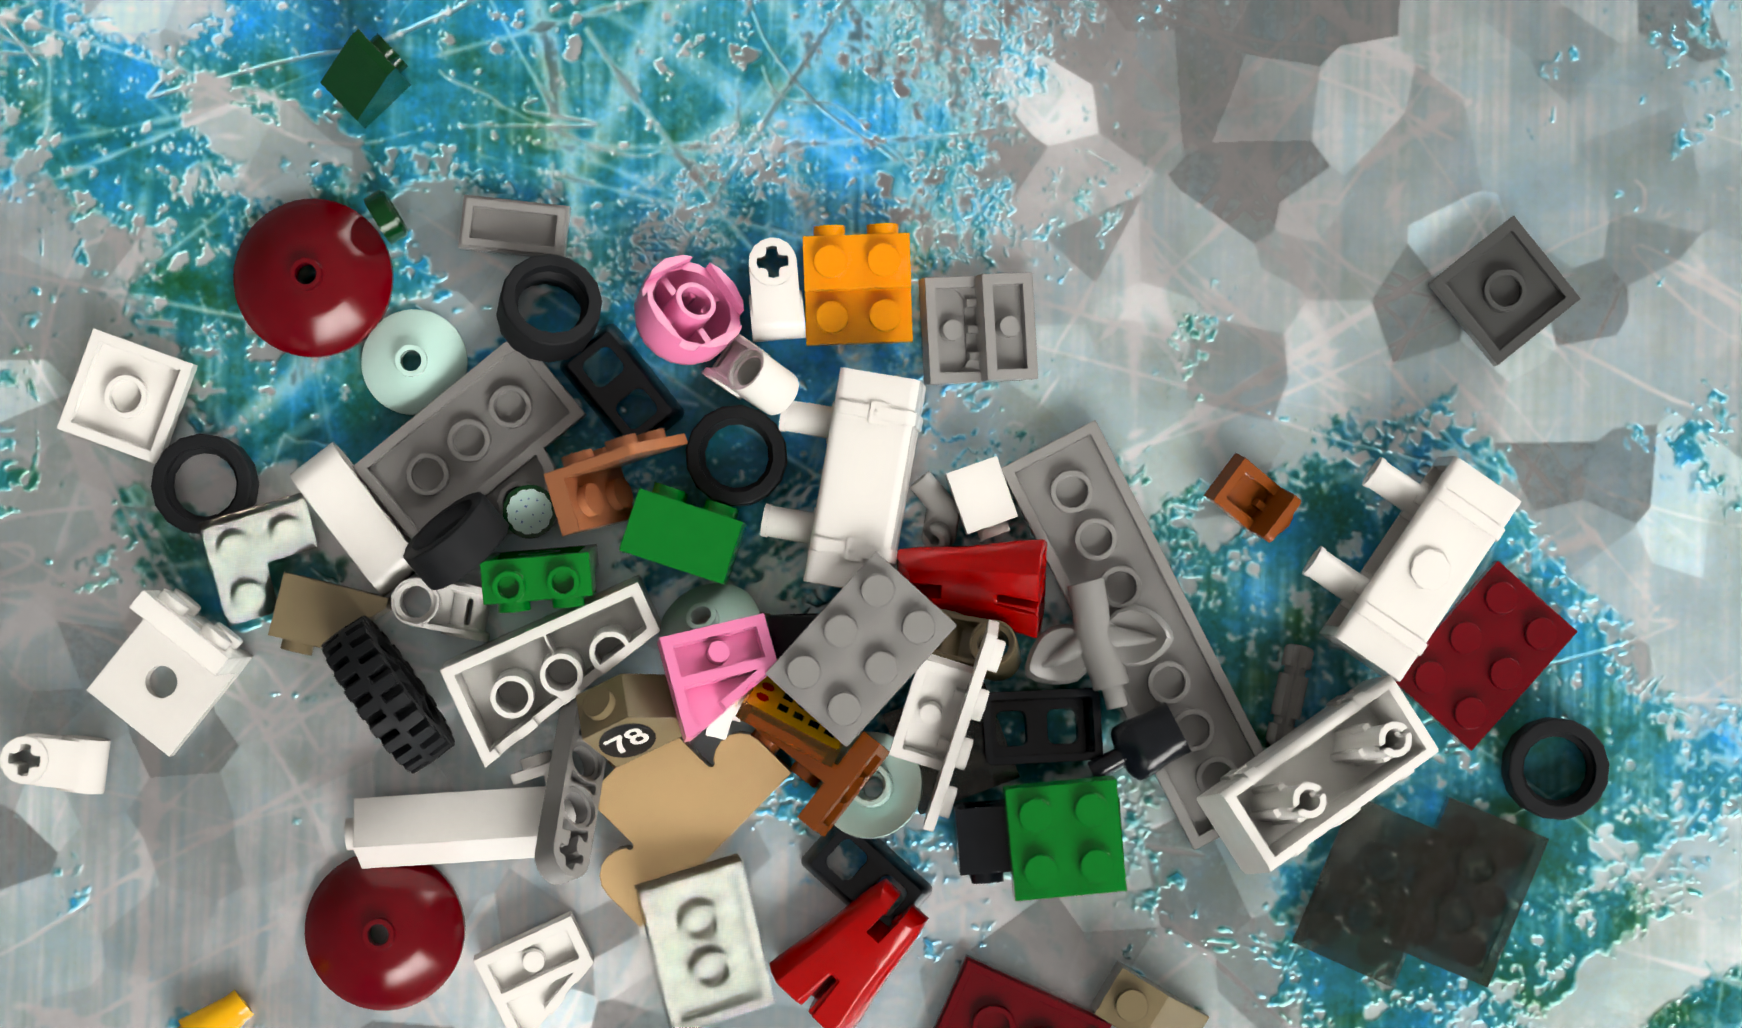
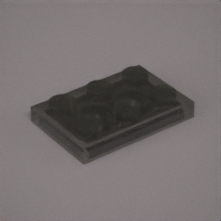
(1476, 891)
(1374, 892)
(705, 943)

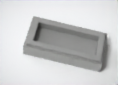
(514, 226)

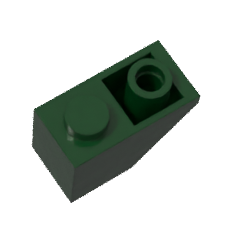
(366, 77)

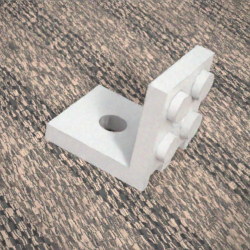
(173, 636)

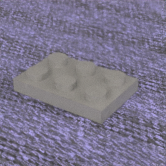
(861, 649)

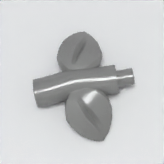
(1098, 643)

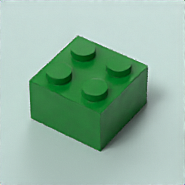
(684, 535)
(1064, 838)

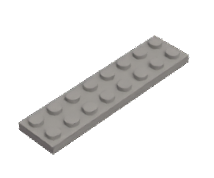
(1097, 530)

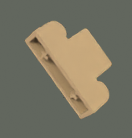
(680, 808)

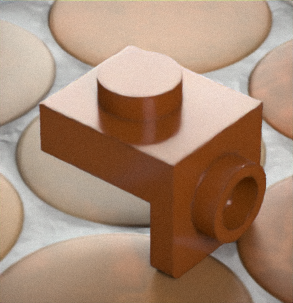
(1253, 499)

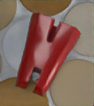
(983, 580)
(849, 957)

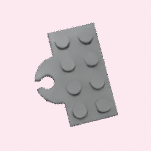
(473, 438)

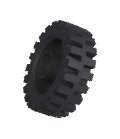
(388, 694)

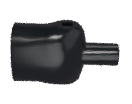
(1143, 745)

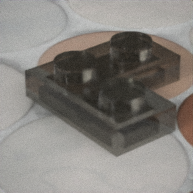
(242, 546)

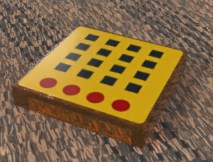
(781, 717)

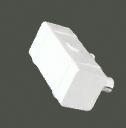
(863, 474)
(1418, 564)
(1317, 775)

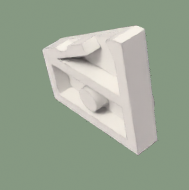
(535, 970)

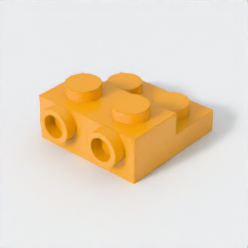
(857, 286)

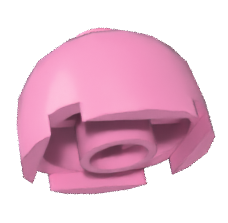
(687, 311)

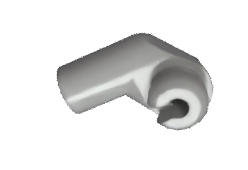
(941, 511)

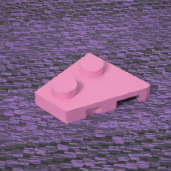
(714, 668)

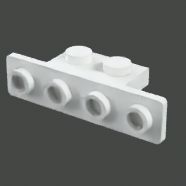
(937, 716)

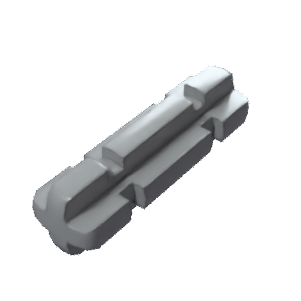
(1289, 691)

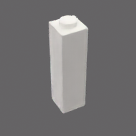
(445, 827)

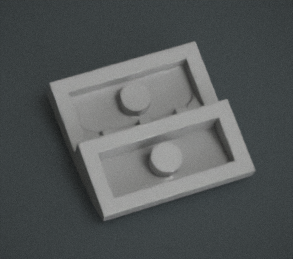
(978, 328)

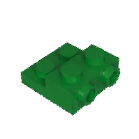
(539, 574)

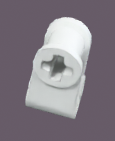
(776, 301)
(754, 376)
(447, 610)
(66, 762)

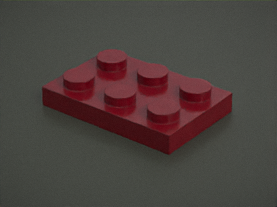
(1485, 655)

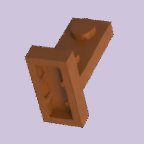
(840, 781)

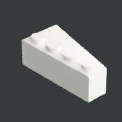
(538, 668)

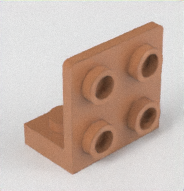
(591, 484)

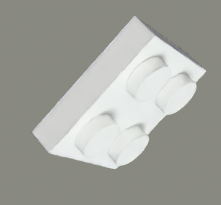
(127, 396)

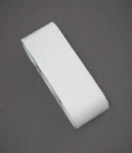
(355, 517)

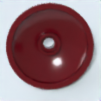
(339, 304)
(422, 925)

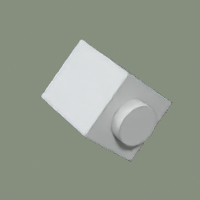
(982, 498)

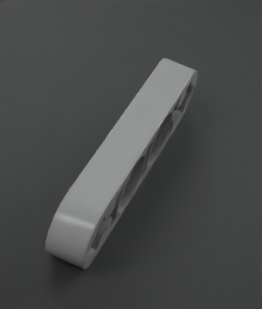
(561, 844)

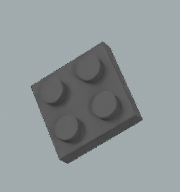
(1504, 291)

